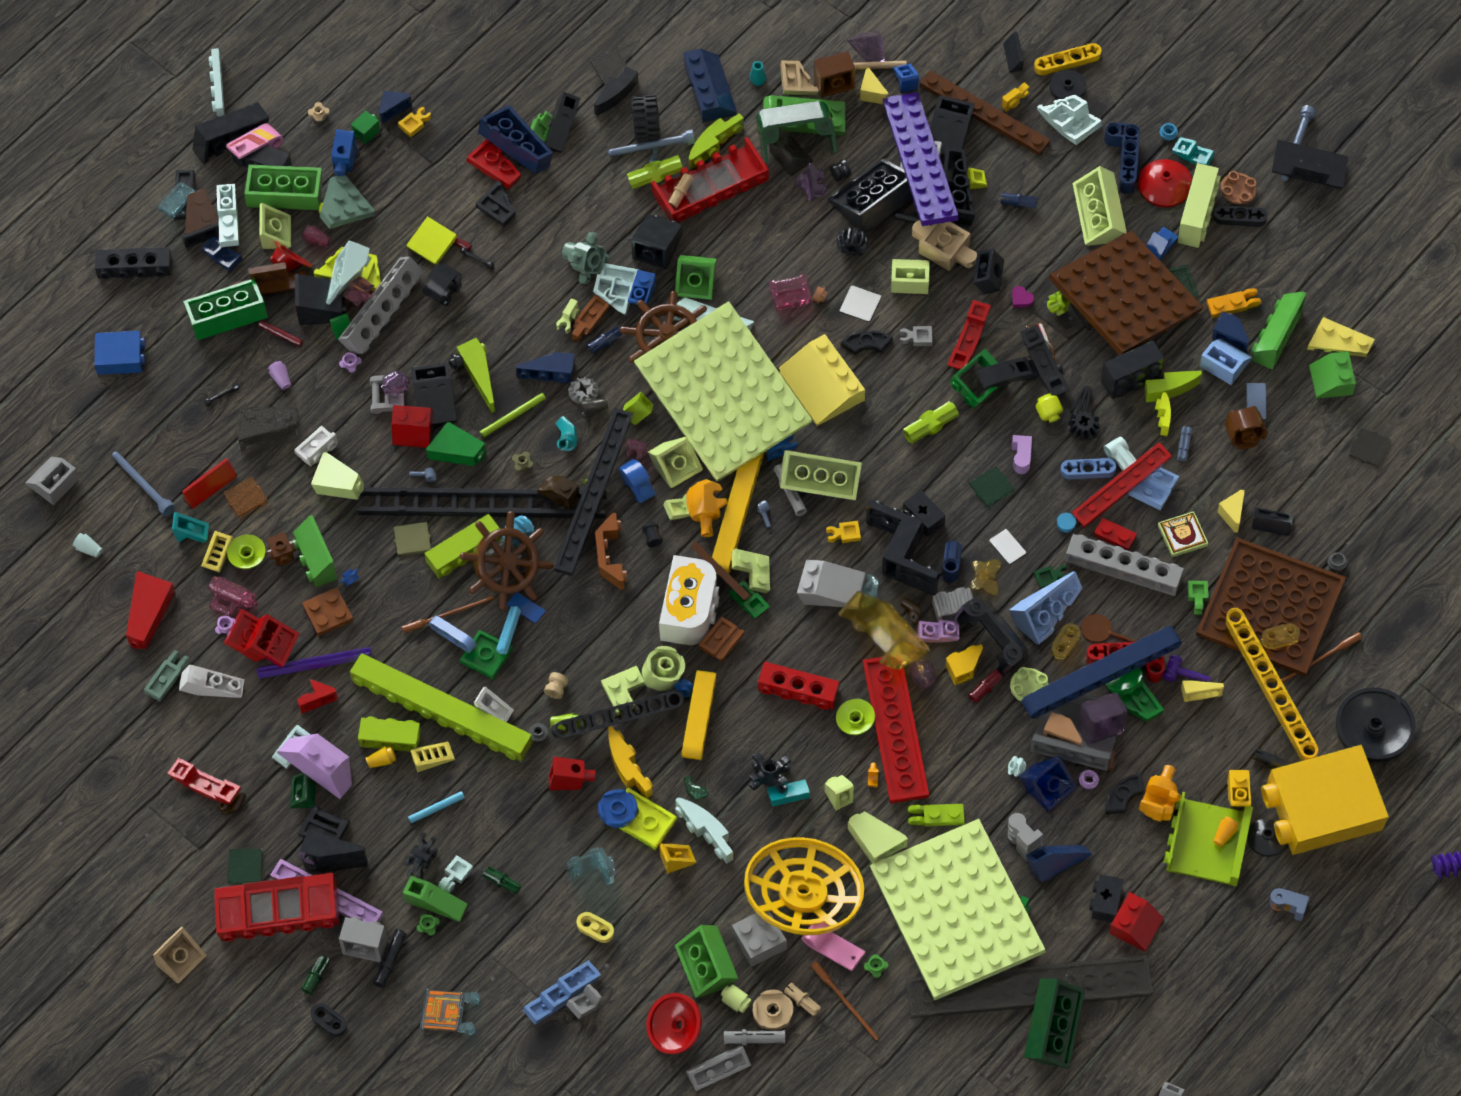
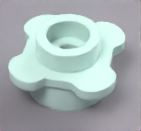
(1016, 766)

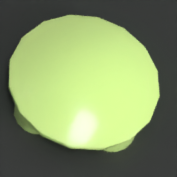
(1027, 681)

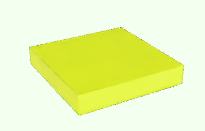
(431, 241)

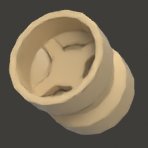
(556, 684)

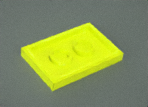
(651, 821)

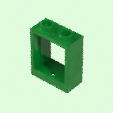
(985, 359)

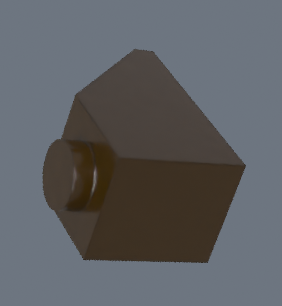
(560, 490)

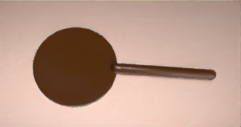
(1098, 629)

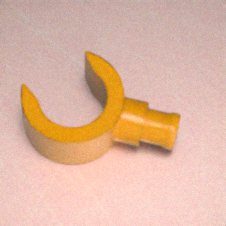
(873, 775)

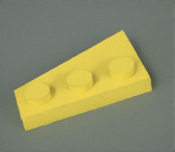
(1336, 337)

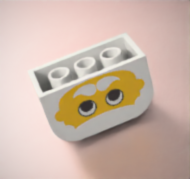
(689, 601)

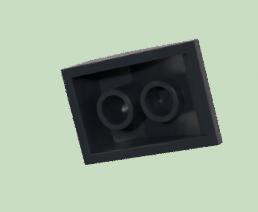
(331, 854)

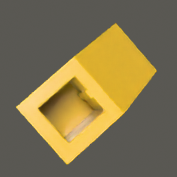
(964, 664)
(1239, 788)

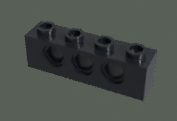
(125, 257)

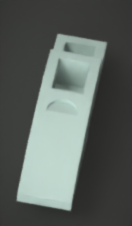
(227, 215)
(705, 824)

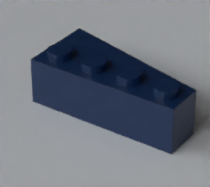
(516, 139)

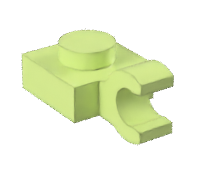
(570, 312)

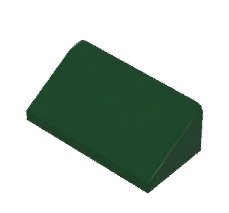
(302, 791)

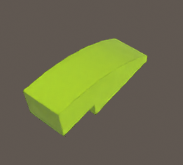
(1172, 383)

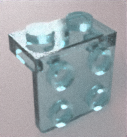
(592, 861)

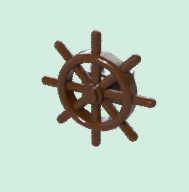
(663, 330)
(504, 558)

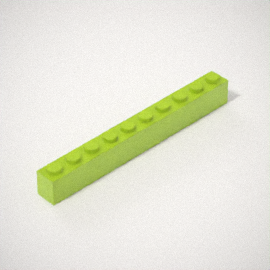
(441, 707)

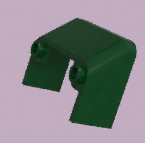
(771, 119)

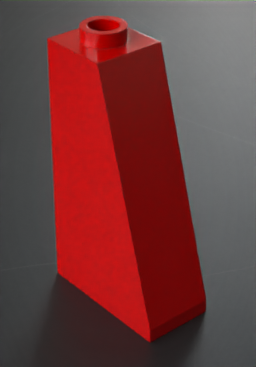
(147, 608)

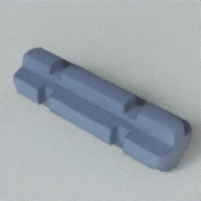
(1184, 444)

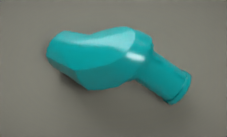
(569, 437)

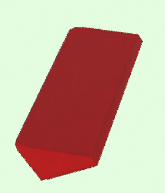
(209, 483)

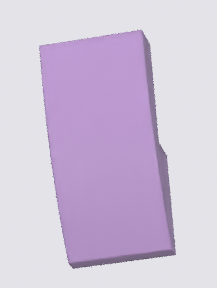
(938, 632)

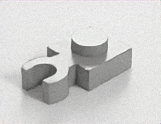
(919, 336)

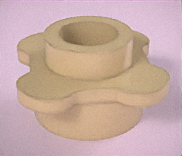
(318, 116)

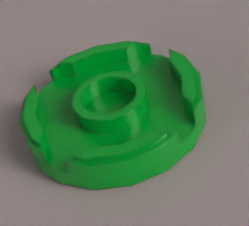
(1126, 683)

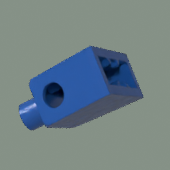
(343, 152)

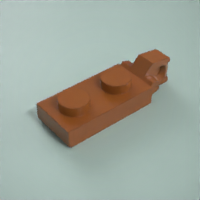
(589, 317)

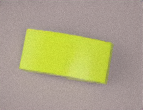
(1164, 413)

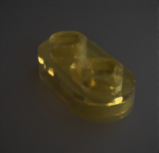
(1281, 636)
(1064, 642)

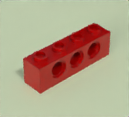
(809, 682)

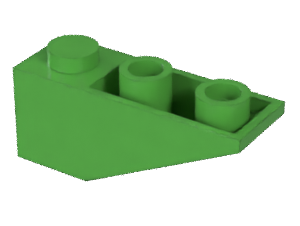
(434, 899)

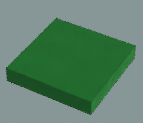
(484, 655)

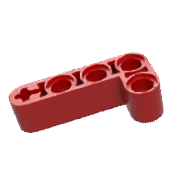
(1109, 648)

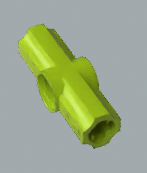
(655, 171)
(930, 422)

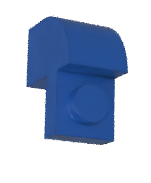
(637, 478)

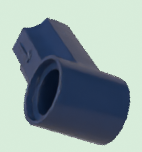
(951, 561)

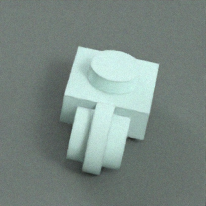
(456, 870)

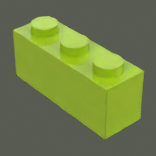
(389, 732)

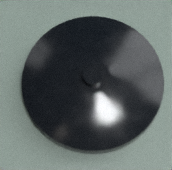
(1376, 721)

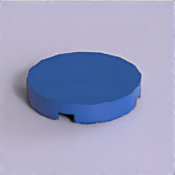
(617, 808)

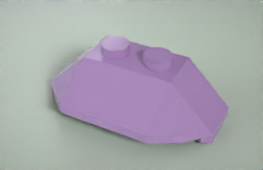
(319, 761)

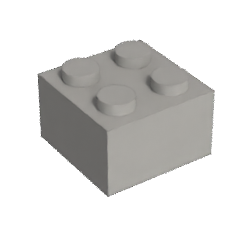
(758, 938)
(363, 939)

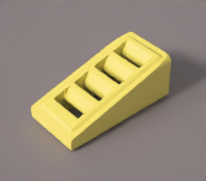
(211, 549)
(1200, 690)
(423, 751)

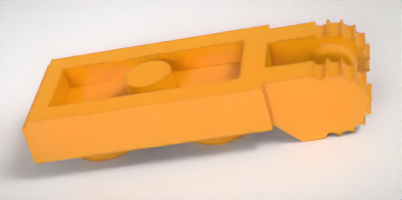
(1232, 302)

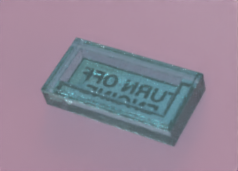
(175, 200)

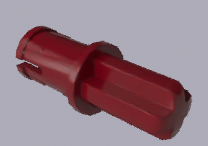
(985, 686)

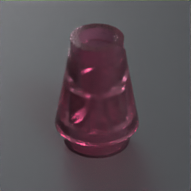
(316, 236)

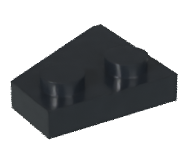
(496, 205)

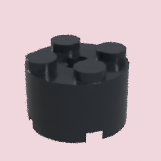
(442, 283)

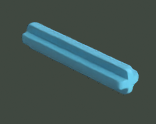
(508, 630)

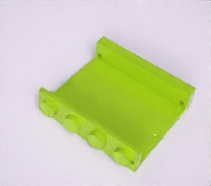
(1193, 846)

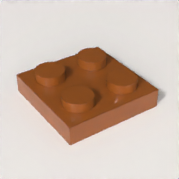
(327, 611)

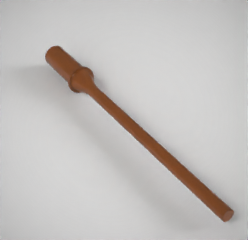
(421, 623)
(1343, 645)
(827, 979)

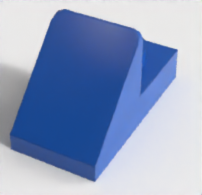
(907, 77)
(1162, 242)

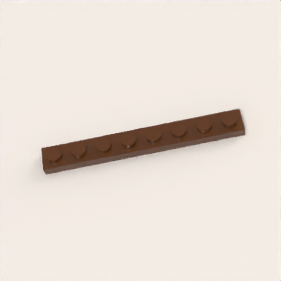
(988, 114)

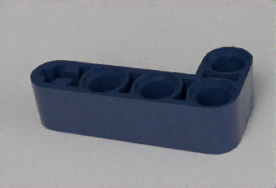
(1128, 158)

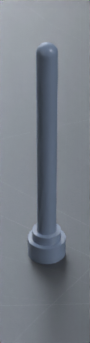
(1307, 114)
(687, 138)
(165, 506)

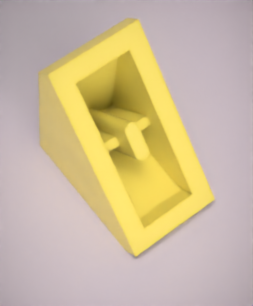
(872, 89)
(1231, 509)

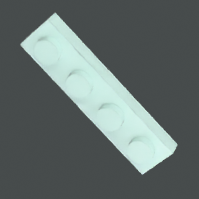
(216, 77)

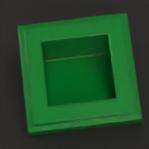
(339, 325)

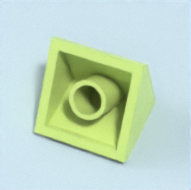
(274, 227)

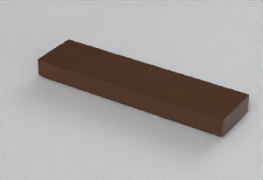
(721, 572)

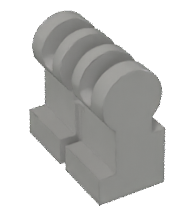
(1023, 836)

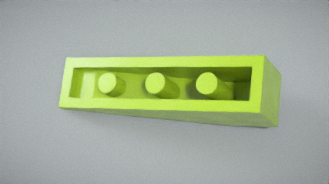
(476, 366)

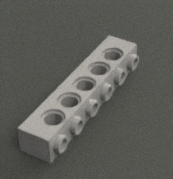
(351, 337)
(1131, 572)

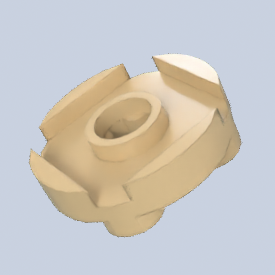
(772, 1021)

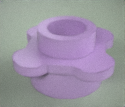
(350, 357)
(224, 620)

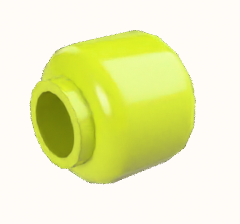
(1049, 408)

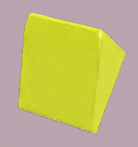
(976, 178)

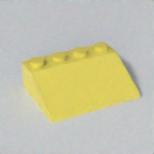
(822, 380)

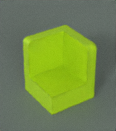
(639, 406)

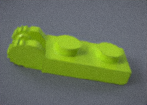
(937, 815)

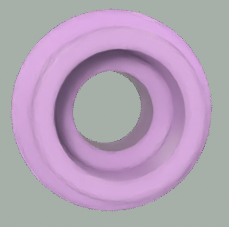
(1091, 775)

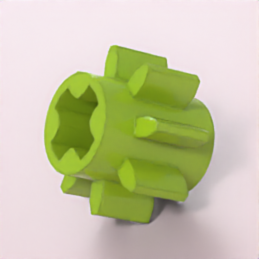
(1058, 303)

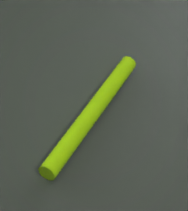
(512, 415)

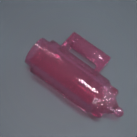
(231, 592)

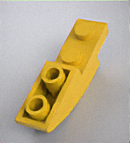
(624, 762)

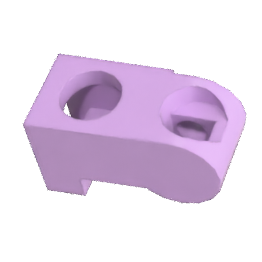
(1023, 457)

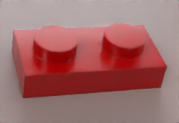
(1115, 534)

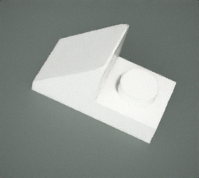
(493, 705)

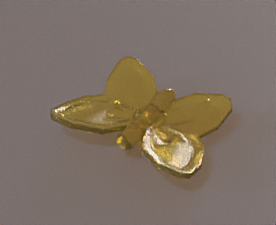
(983, 575)

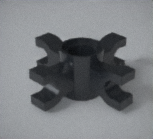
(769, 772)
(421, 856)

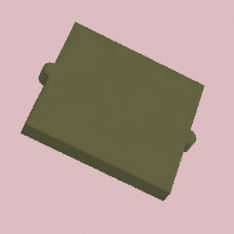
(412, 538)

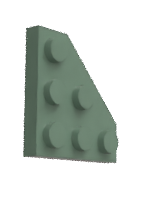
(343, 203)

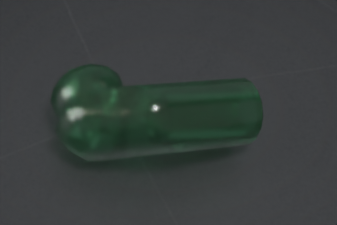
(694, 790)

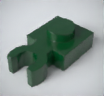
(1048, 575)

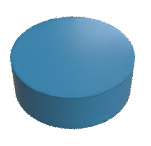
(1066, 522)

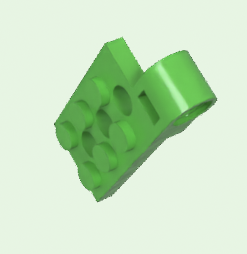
(836, 109)

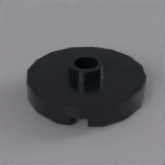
(1061, 90)

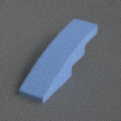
(559, 994)

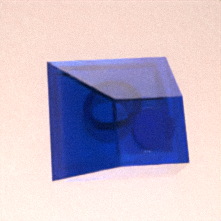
(1048, 782)

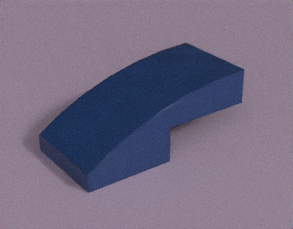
(221, 255)

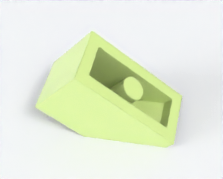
(839, 791)

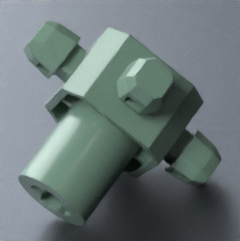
(586, 257)

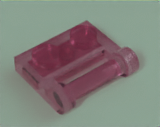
(790, 296)

